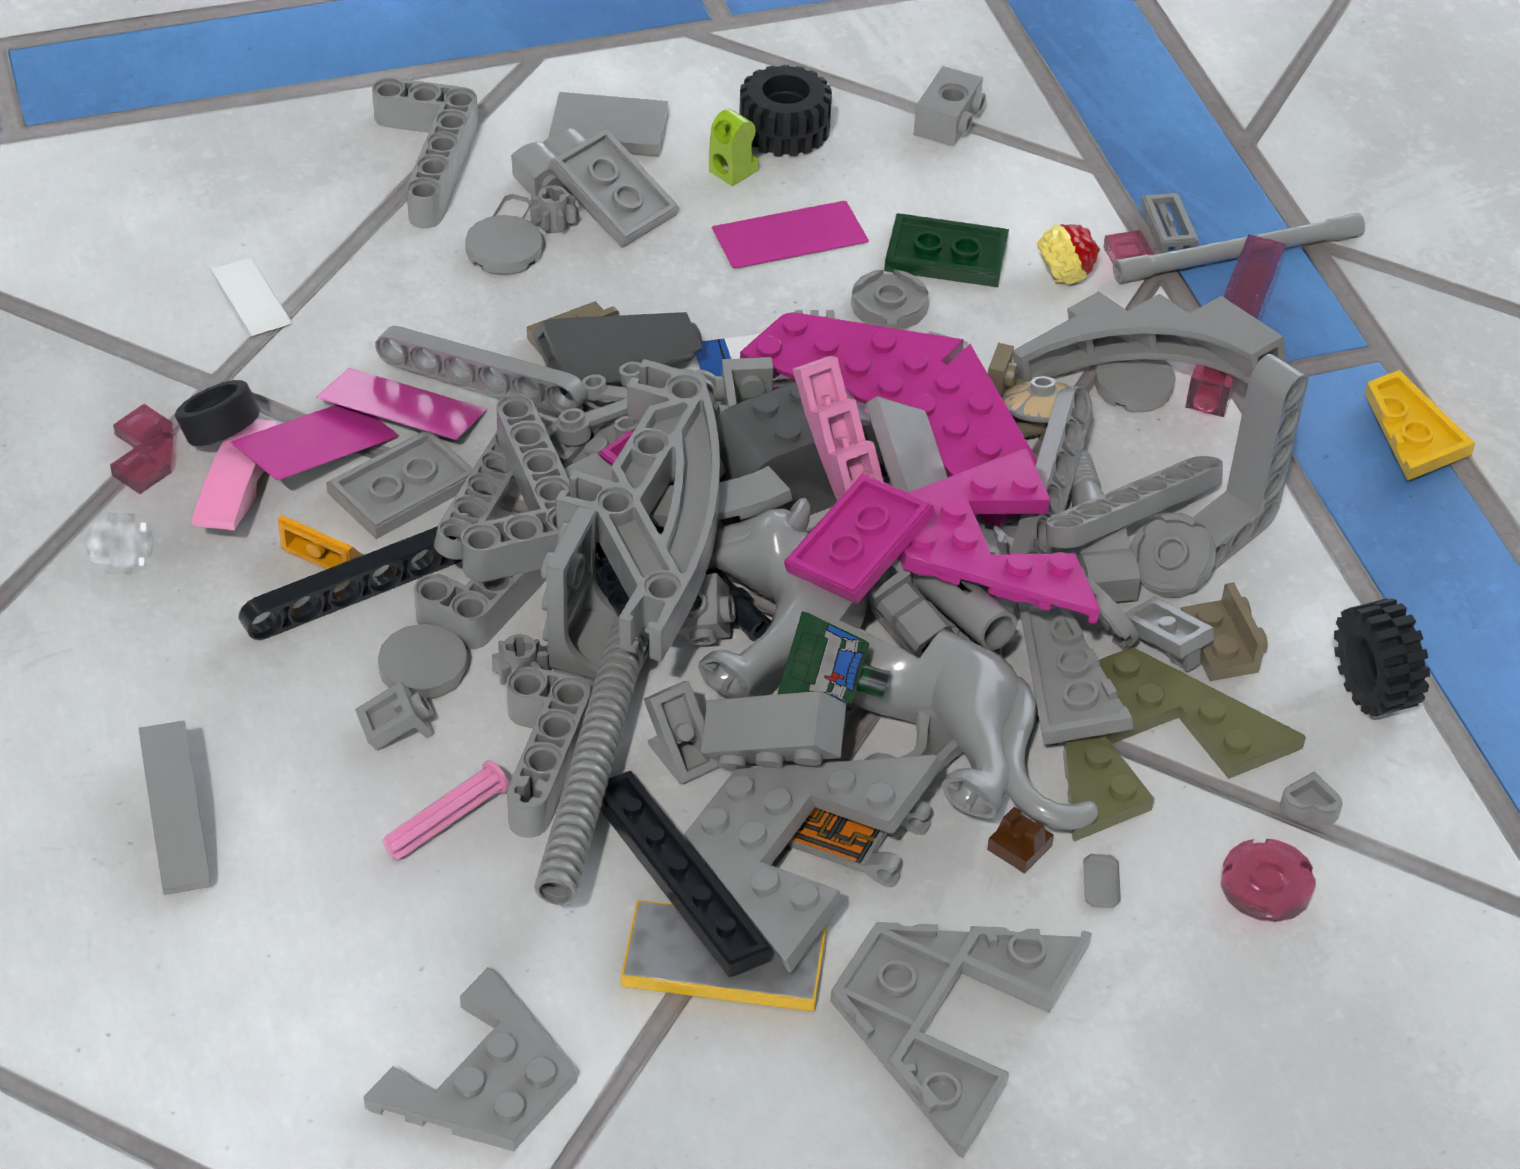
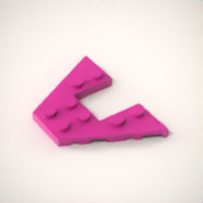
(955, 548)

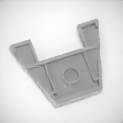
(498, 1088)

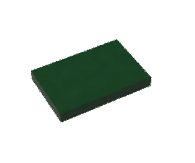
(947, 250)

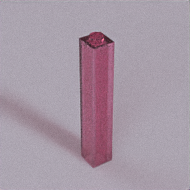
(1251, 291)

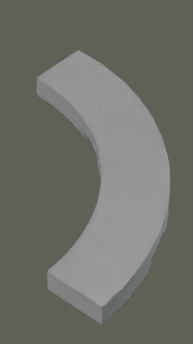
(740, 496)

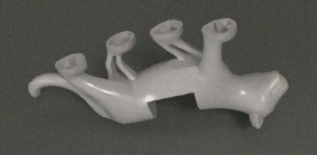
(954, 692)

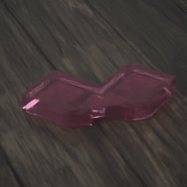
(152, 452)

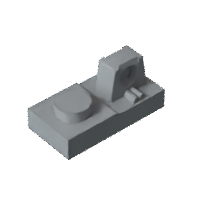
(1171, 630)

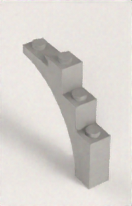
(1157, 329)

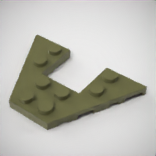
(1155, 694)

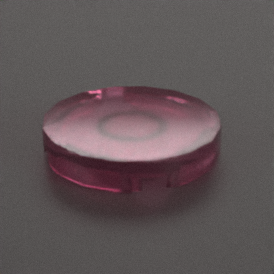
(1268, 880)

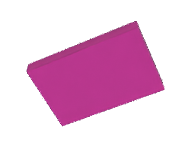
(859, 538)

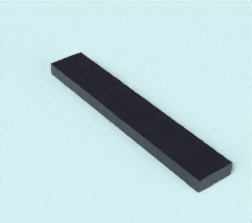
(683, 876)

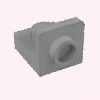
(394, 714)

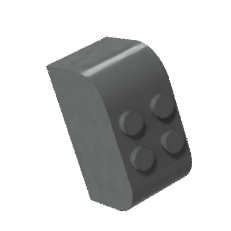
(776, 434)

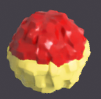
(1068, 252)

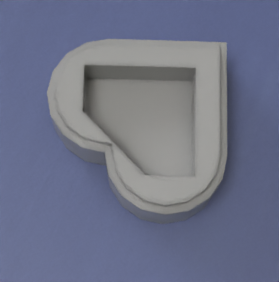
(1311, 800)

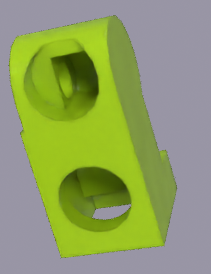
(732, 145)

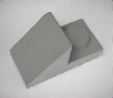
(678, 732)

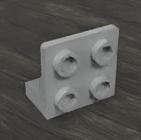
(742, 380)

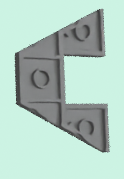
(761, 812)
(902, 981)

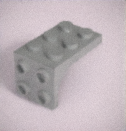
(575, 606)

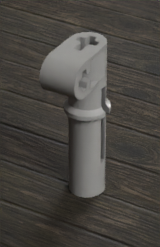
(970, 609)

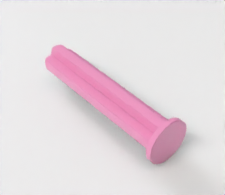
(446, 810)

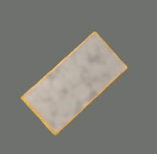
(670, 958)

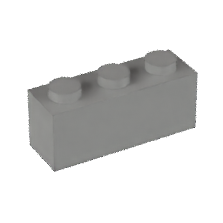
(773, 730)

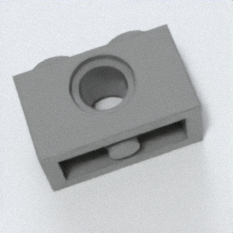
(949, 106)

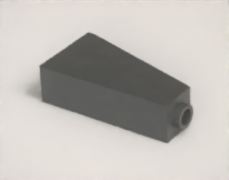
(606, 342)

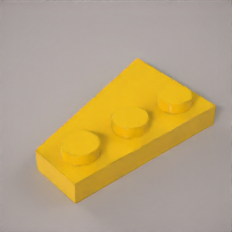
(1415, 427)

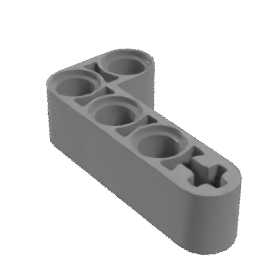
(473, 609)
(555, 710)

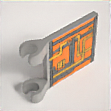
(856, 843)

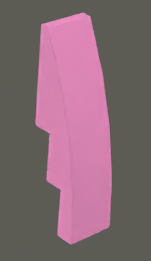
(835, 425)
(229, 484)

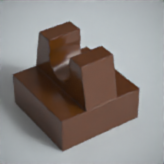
(1020, 840)

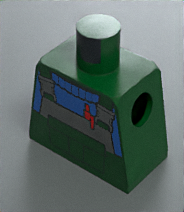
(830, 662)

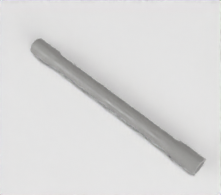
(1148, 265)

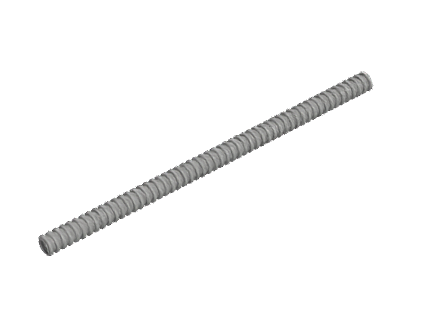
(592, 761)

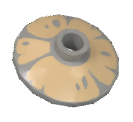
(1033, 399)

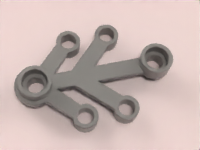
(575, 425)

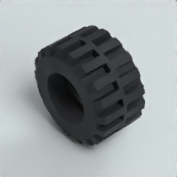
(787, 109)

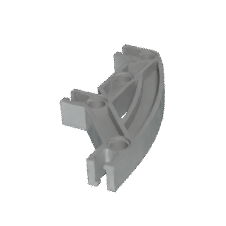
(671, 441)

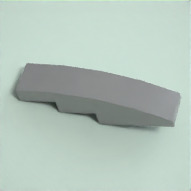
(174, 808)

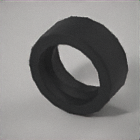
(217, 413)

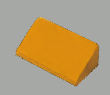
(313, 545)

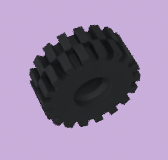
(1381, 657)

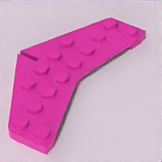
(907, 368)

